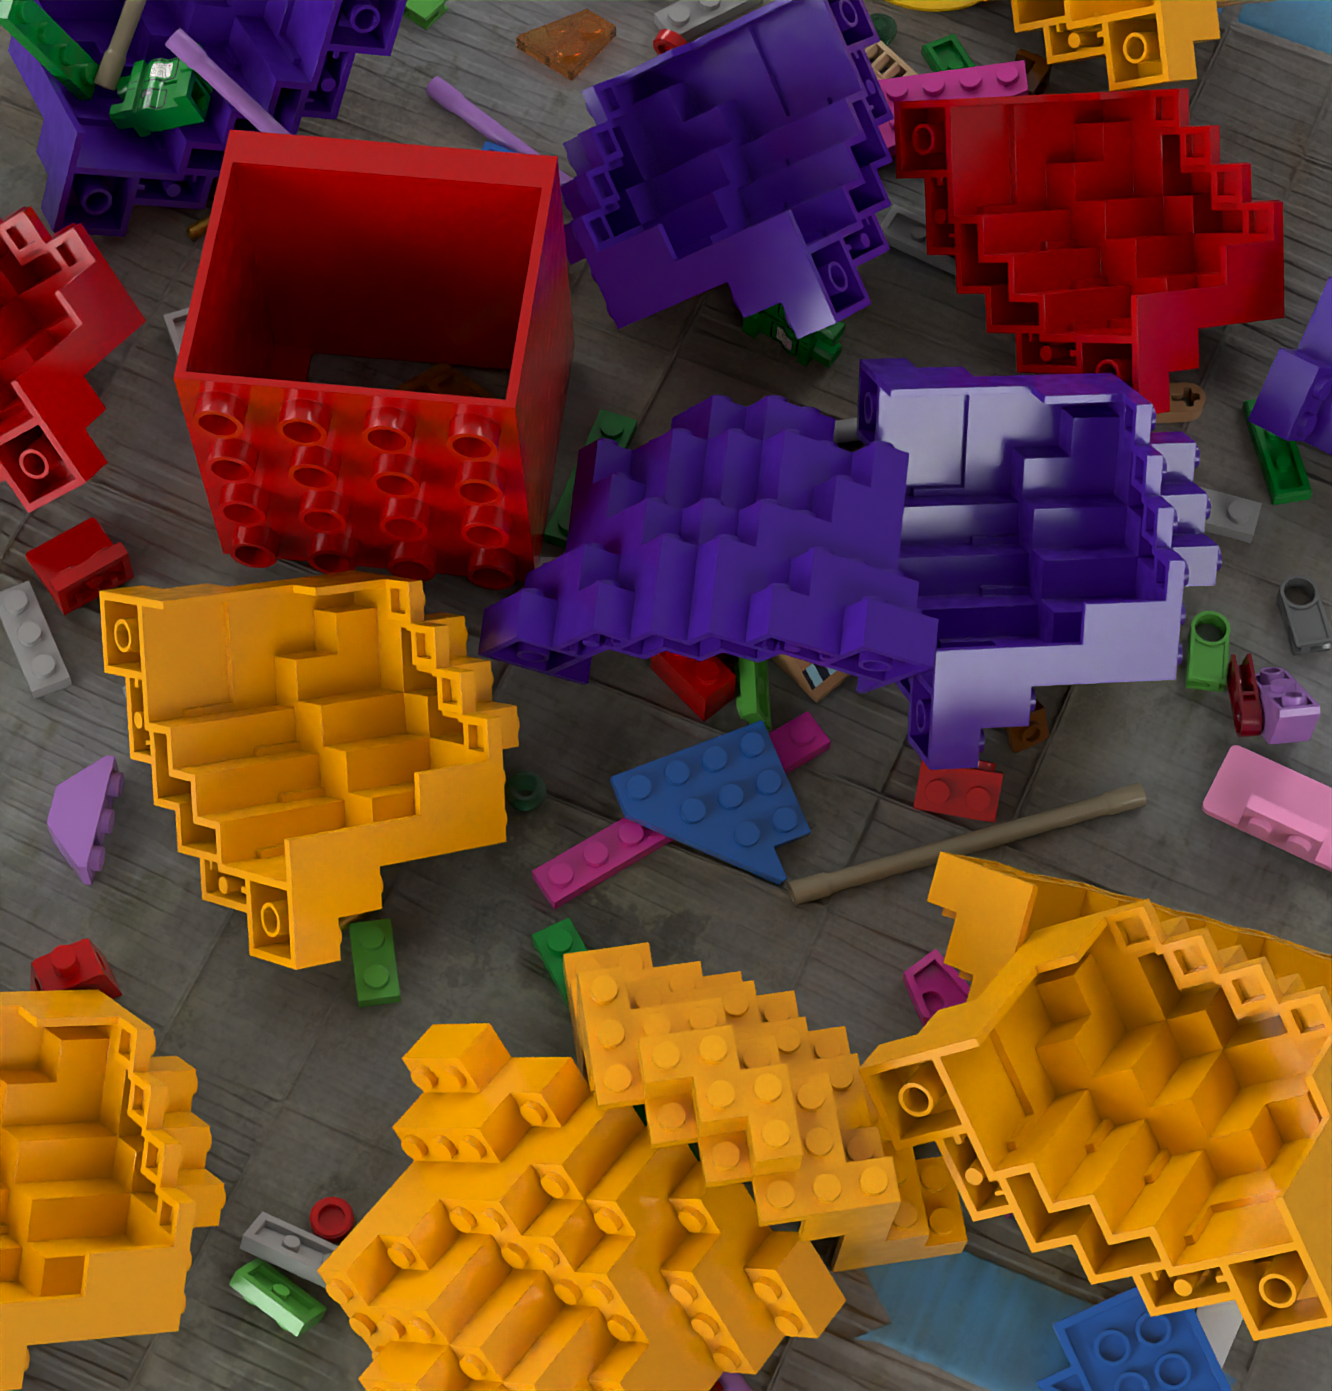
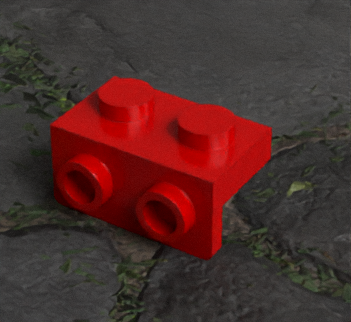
(960, 791)

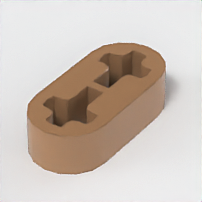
(1178, 410)

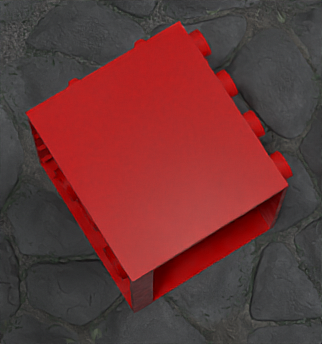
(382, 260)

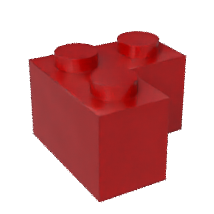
(700, 684)

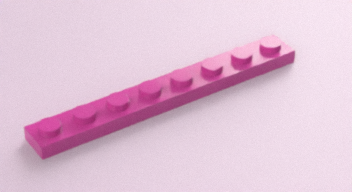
(629, 842)

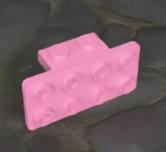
(1273, 805)

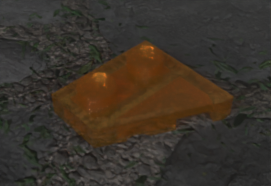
(568, 42)

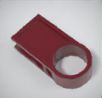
(1244, 697)

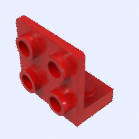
(80, 565)

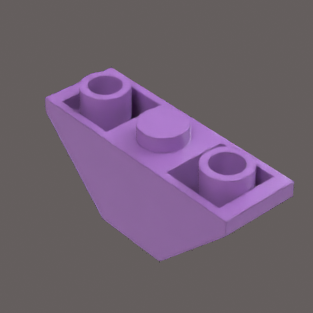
(1286, 707)
(84, 814)

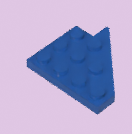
(719, 799)
(1128, 1350)

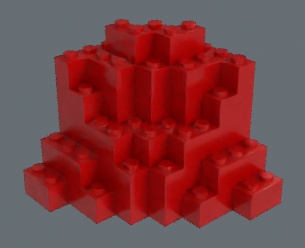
(1094, 227)
(56, 323)

